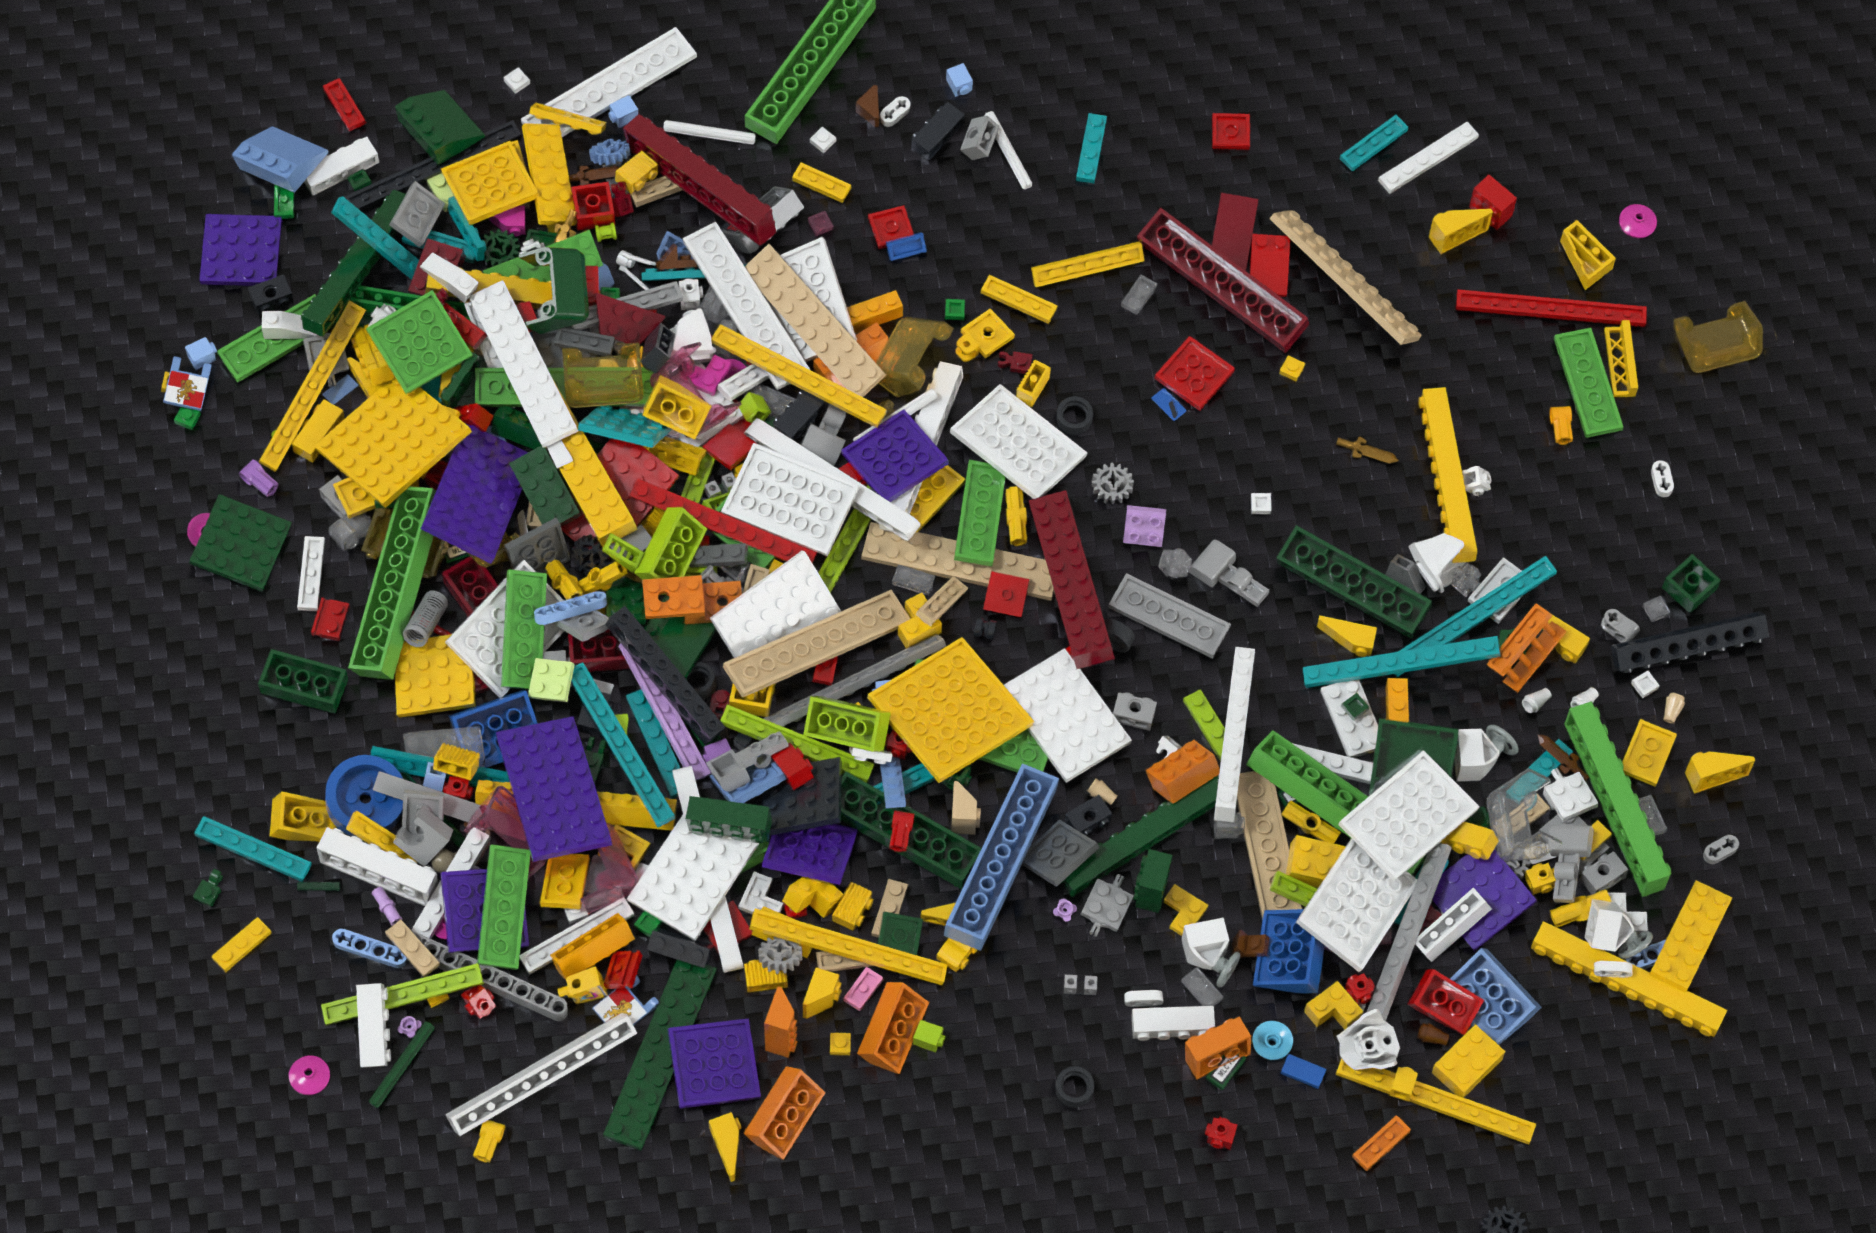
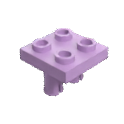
(1144, 526)

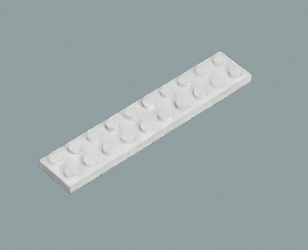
(622, 78)
(740, 294)
(523, 364)

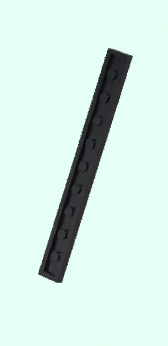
(428, 168)

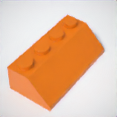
(871, 340)
(780, 1026)
(893, 1027)
(784, 1112)

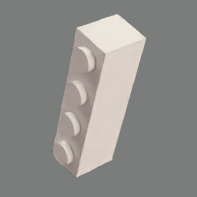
(342, 164)
(1452, 924)
(1171, 1022)
(372, 1025)

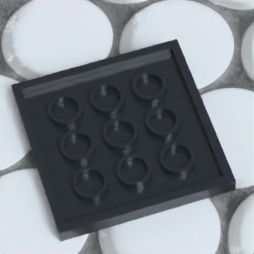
(809, 805)

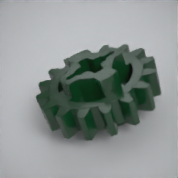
(505, 243)

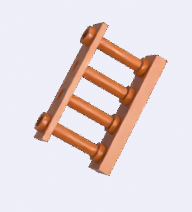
(1519, 640)

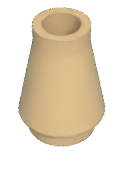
(1673, 707)
(1100, 788)

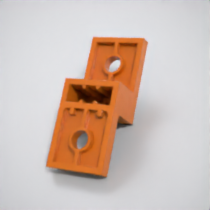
(687, 598)

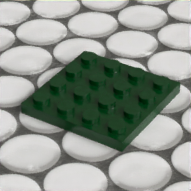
(240, 542)

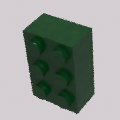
(1152, 880)

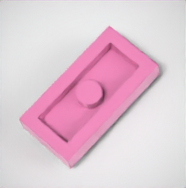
(863, 989)

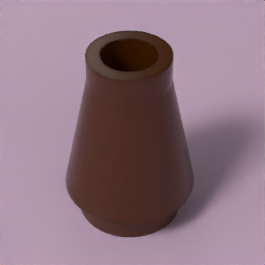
(1431, 1034)

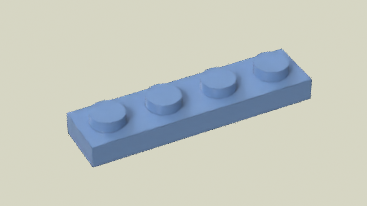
(893, 784)

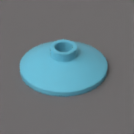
(1272, 1031)

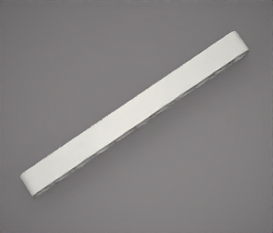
(865, 501)
(721, 918)

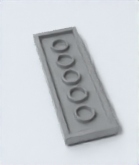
(1169, 615)

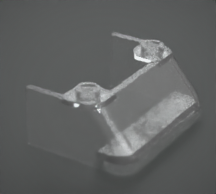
(1509, 818)

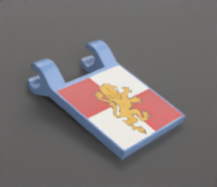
(186, 388)
(624, 1002)

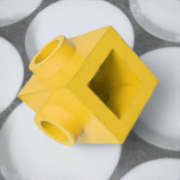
(1540, 878)

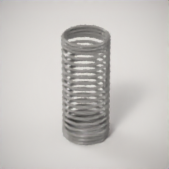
(414, 618)

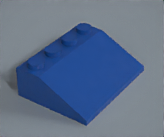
(496, 716)
(1292, 955)

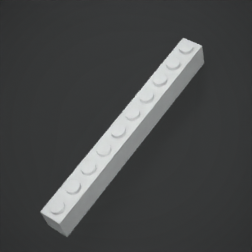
(933, 418)
(1234, 734)
(541, 1074)

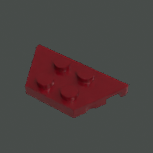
(625, 320)

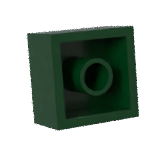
(1691, 583)

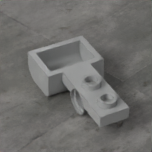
(823, 439)
(1216, 565)
(730, 768)
(1575, 844)

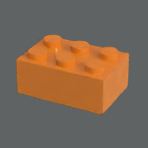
(1183, 771)
(1207, 1049)

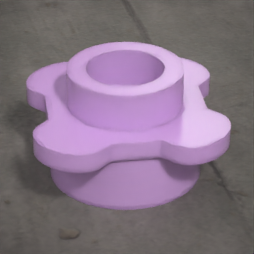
(1064, 904)
(405, 1023)

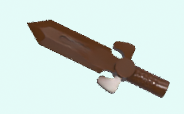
(592, 174)
(1561, 756)

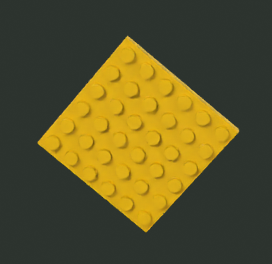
(392, 440)
(951, 709)

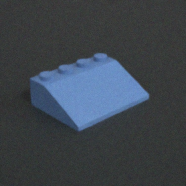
(279, 157)
(1505, 1000)

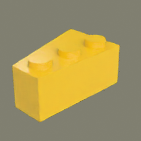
(1586, 254)

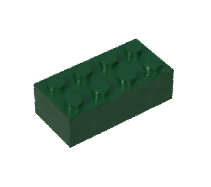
(545, 487)
(303, 681)
(728, 819)

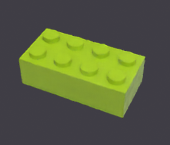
(671, 546)
(847, 723)

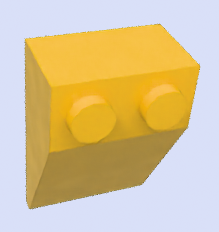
(1457, 227)
(676, 407)
(1716, 768)
(299, 818)

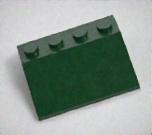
(438, 124)
(680, 641)

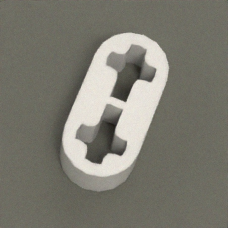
(892, 109)
(1658, 479)
(1613, 969)
(1143, 998)

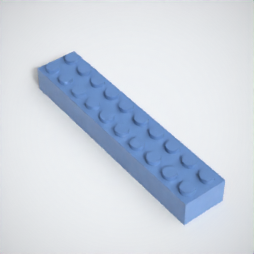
(1001, 857)

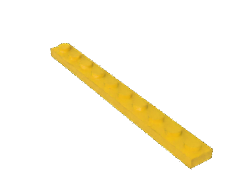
(798, 376)
(312, 386)
(848, 946)
(1445, 1103)

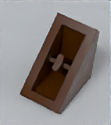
(868, 106)

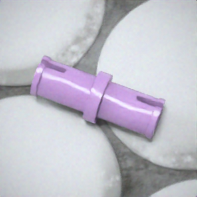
(386, 905)

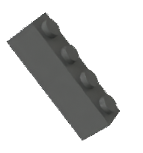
(784, 207)

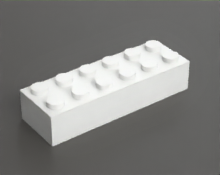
(377, 866)

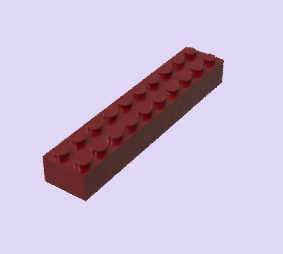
(701, 180)
(1223, 280)
(1071, 580)

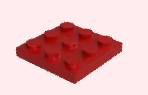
(1194, 373)

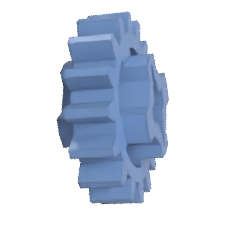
(609, 152)

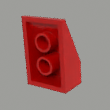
(1270, 261)
(1445, 1001)

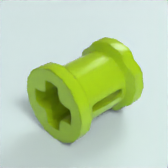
(605, 232)

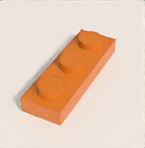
(1381, 1143)

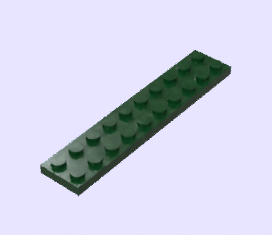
(653, 1063)

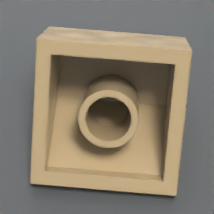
(964, 811)

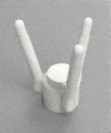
(628, 260)

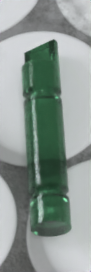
(318, 886)

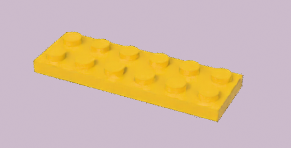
(548, 172)
(1690, 936)

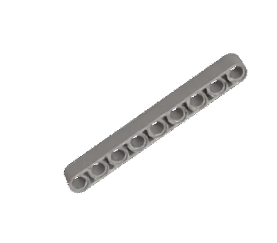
(497, 977)

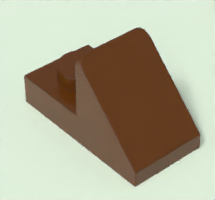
(670, 259)
(1250, 945)

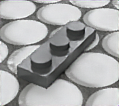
(584, 341)
(720, 555)

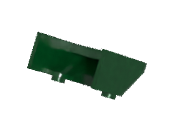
(568, 288)

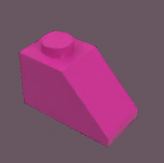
(511, 220)

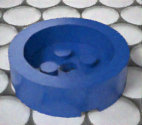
(357, 778)

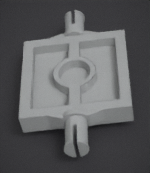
(314, 346)
(1106, 905)

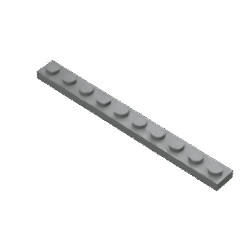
(861, 679)
(1409, 929)

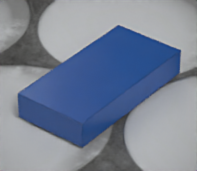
(906, 246)
(1303, 1071)

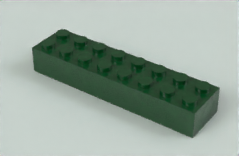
(1354, 582)
(929, 842)

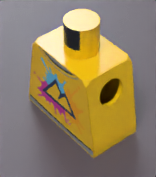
(584, 986)

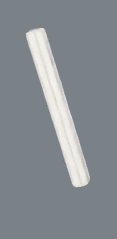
(709, 132)
(1010, 154)
(910, 408)

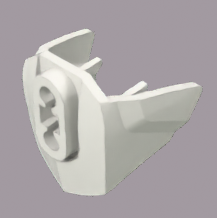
(691, 330)
(1435, 559)
(1369, 1029)

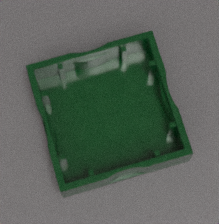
(1402, 741)

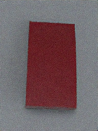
(1235, 227)

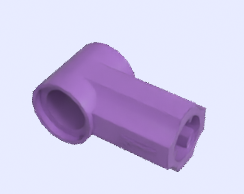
(255, 475)

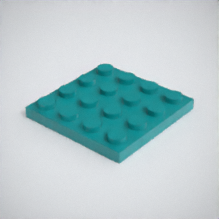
(623, 426)

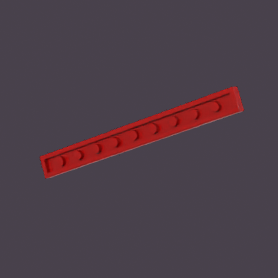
(1550, 308)
(719, 522)

